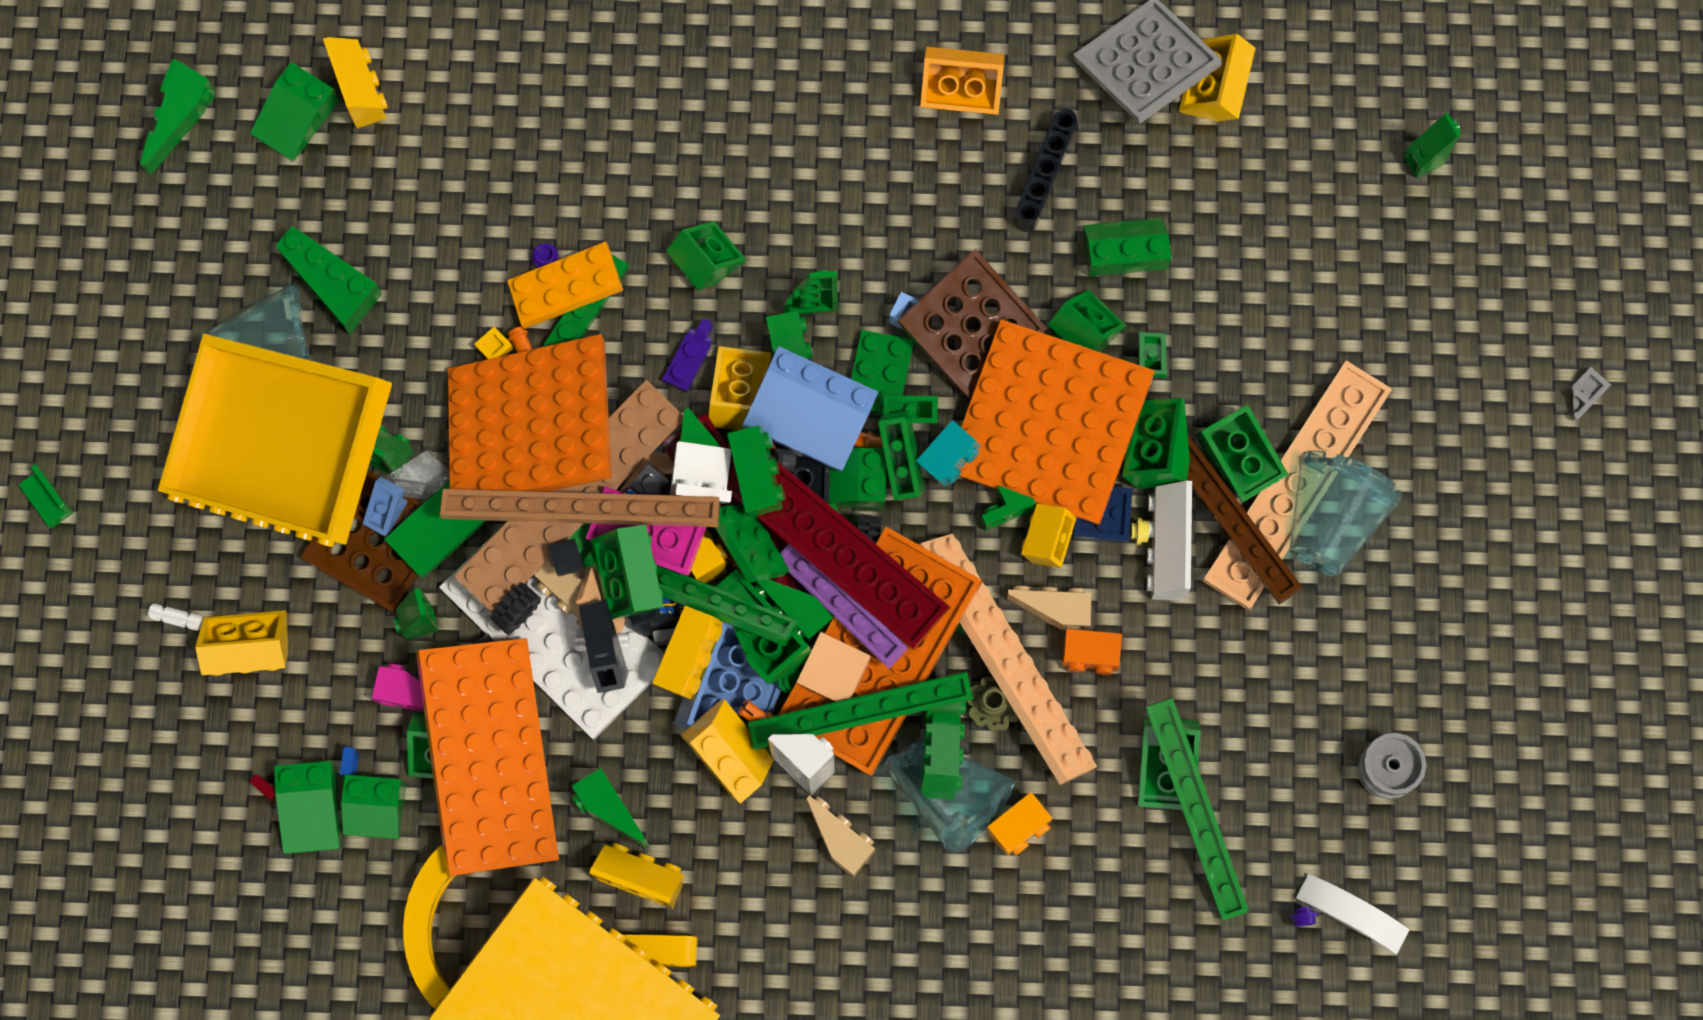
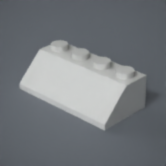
(1170, 541)
(804, 758)

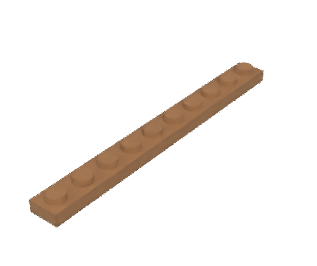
(580, 507)

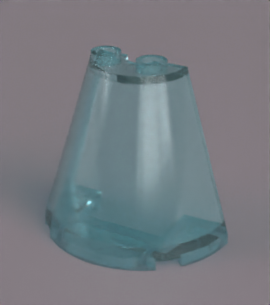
(269, 324)
(1338, 509)
(959, 820)

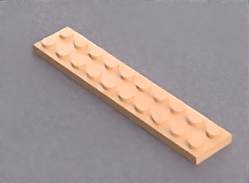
(1332, 428)
(1018, 675)

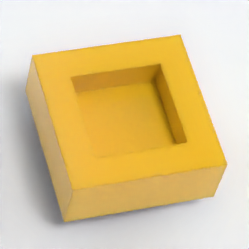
(493, 344)

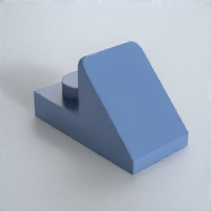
(384, 506)

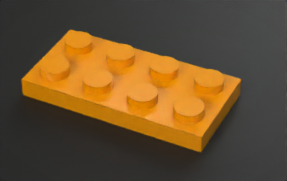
(565, 285)

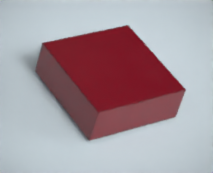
(264, 787)

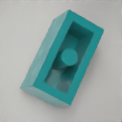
(949, 454)

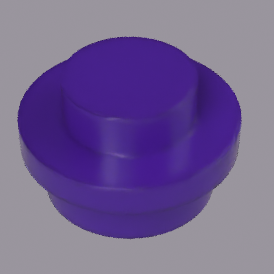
(544, 255)
(1303, 917)

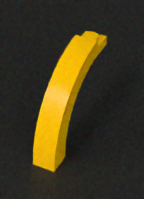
(418, 924)

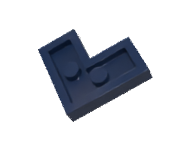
(1115, 521)

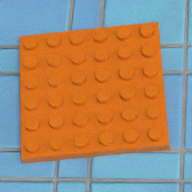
(531, 419)
(1053, 419)

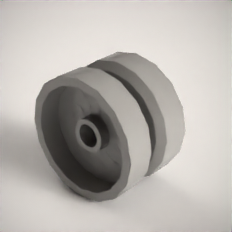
(1403, 755)

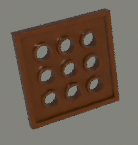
(953, 323)
(365, 581)

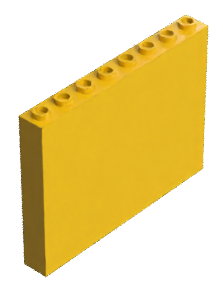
(274, 439)
(564, 966)

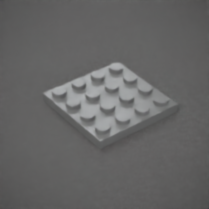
(1147, 60)

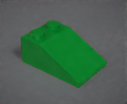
(294, 111)
(1158, 445)
(390, 451)
(1242, 453)
(861, 480)
(1155, 782)
(604, 805)
(308, 806)

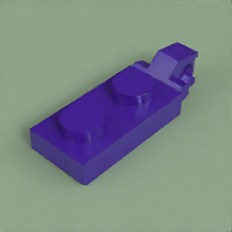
(689, 357)

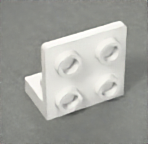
(701, 471)

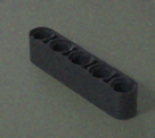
(1046, 158)

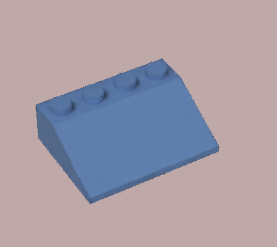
(810, 408)
(728, 678)

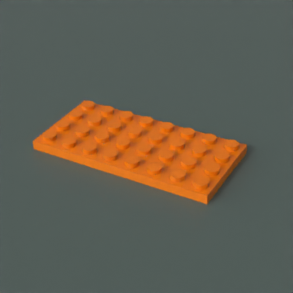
(867, 743)
(487, 756)

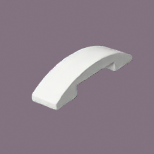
(1353, 912)

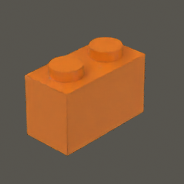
(1091, 651)

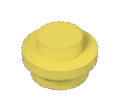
(1140, 531)

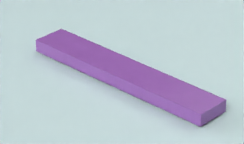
(848, 611)

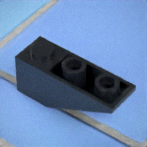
(603, 647)

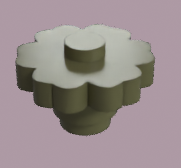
(991, 706)

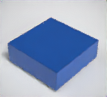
(349, 761)

